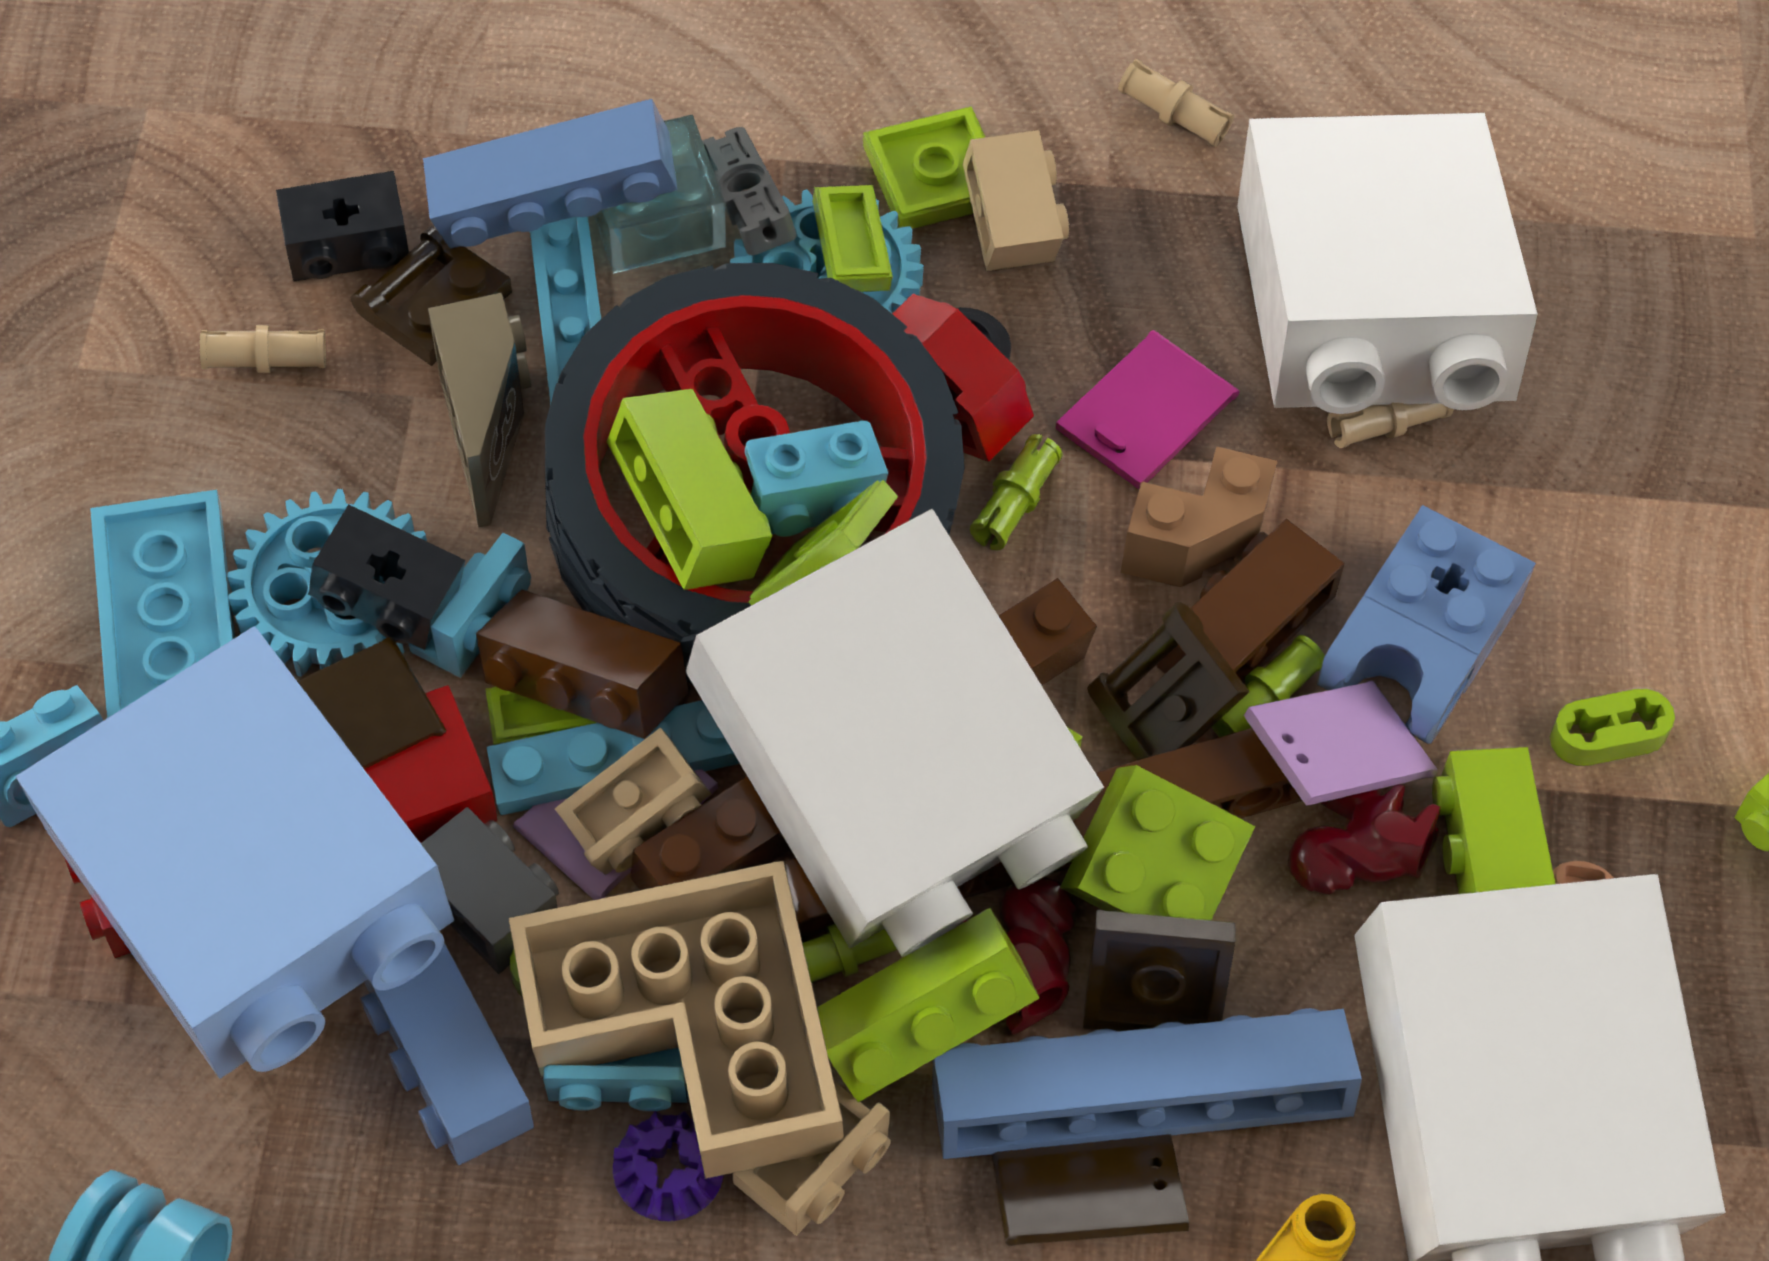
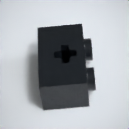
(342, 226)
(365, 553)

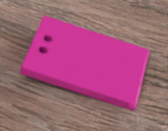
(1146, 409)

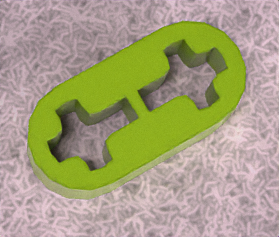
(1610, 720)

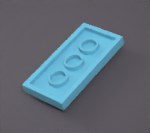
(159, 590)

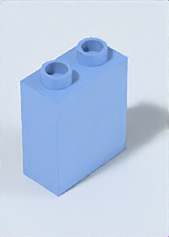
(242, 855)

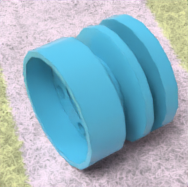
(132, 1223)

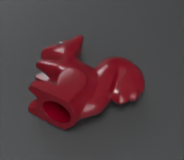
(1373, 848)
(1035, 926)

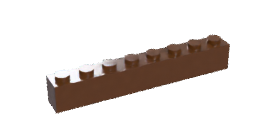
(736, 827)

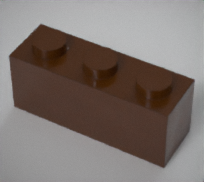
(1265, 598)
(583, 663)

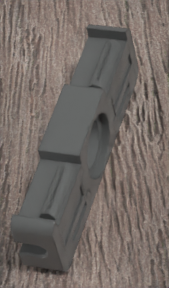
(760, 210)

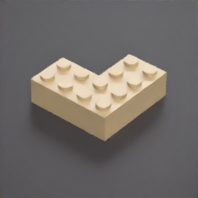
(696, 970)

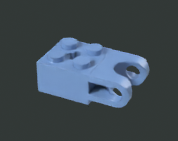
(1430, 617)

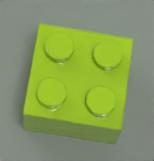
(1157, 850)

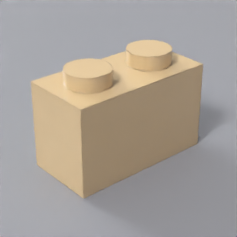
(1015, 200)

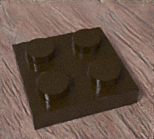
(1157, 971)

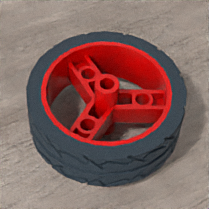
(697, 336)

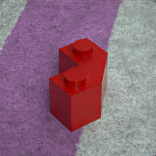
(980, 378)

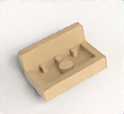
(632, 802)
(812, 1184)

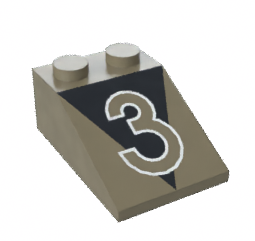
(482, 383)

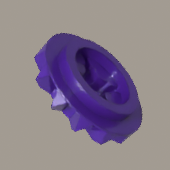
(638, 1179)

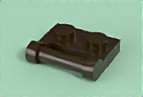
(461, 279)
(1179, 703)

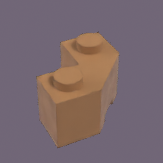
(1183, 533)

